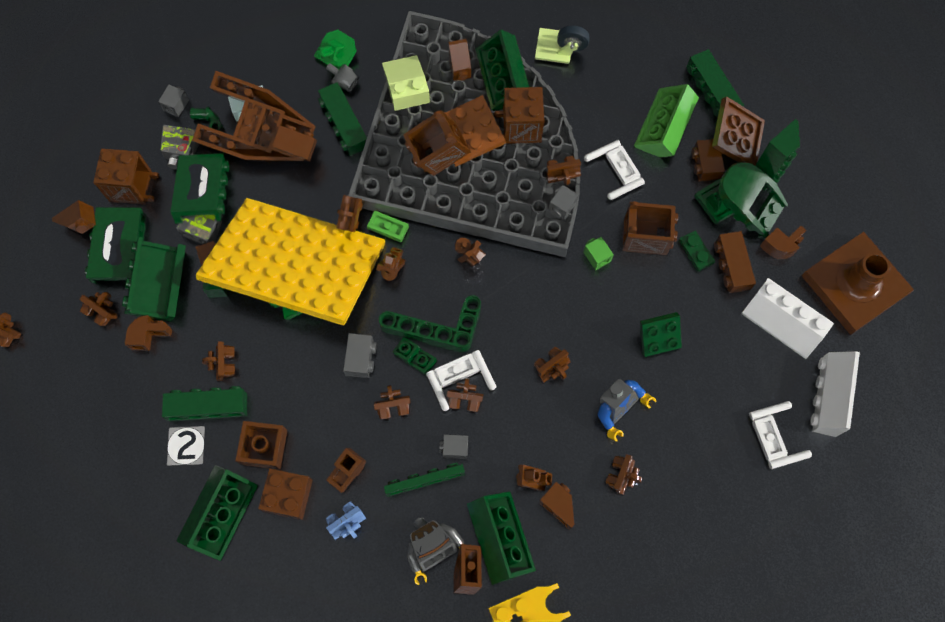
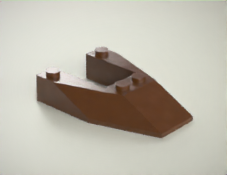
(257, 123)

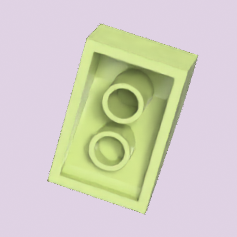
(406, 82)

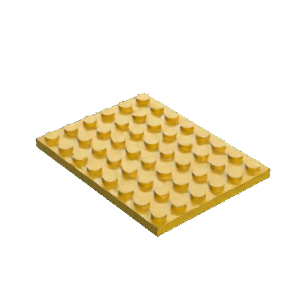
(292, 261)

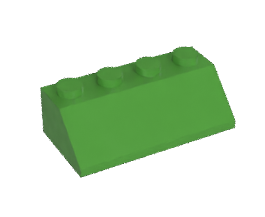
(667, 120)

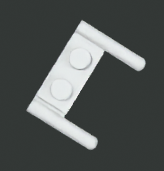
(622, 166)
(456, 371)
(770, 437)

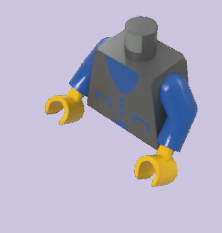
(618, 401)

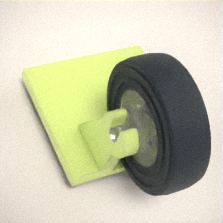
(559, 45)

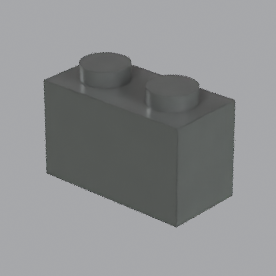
(359, 355)

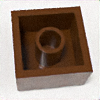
(261, 445)
(285, 494)

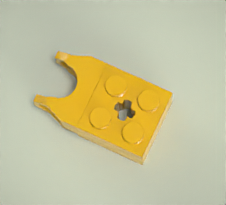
(528, 606)

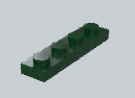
(415, 481)

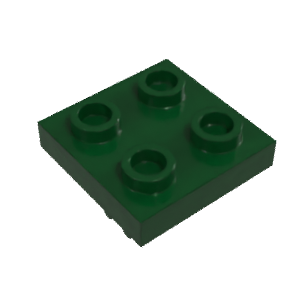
(712, 204)
(660, 334)

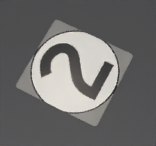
(185, 445)

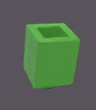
(598, 253)

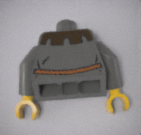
(431, 545)

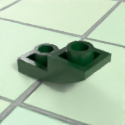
(414, 356)

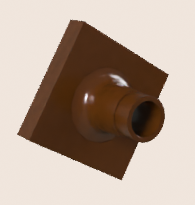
(857, 283)

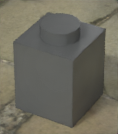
(173, 100)
(563, 202)
(454, 446)

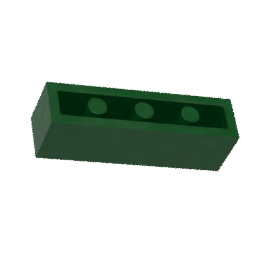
(711, 80)
(343, 119)
(204, 404)

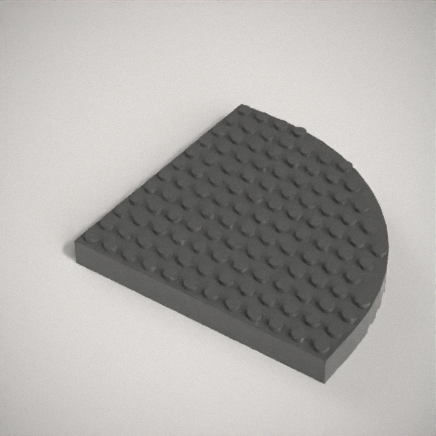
(491, 196)

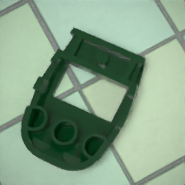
(739, 190)

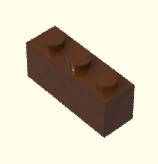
(734, 262)

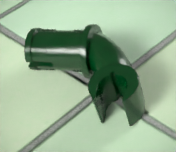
(209, 115)

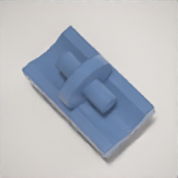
(347, 523)

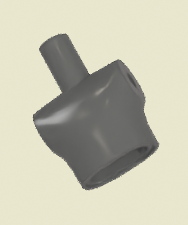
(344, 76)

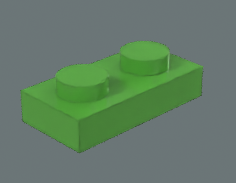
(388, 226)

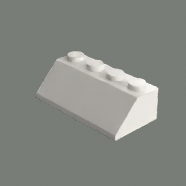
(787, 318)
(835, 393)

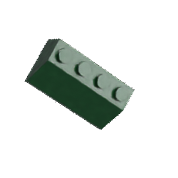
(501, 67)
(780, 152)
(217, 513)
(501, 537)

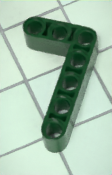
(436, 330)

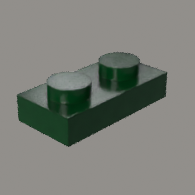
(696, 251)

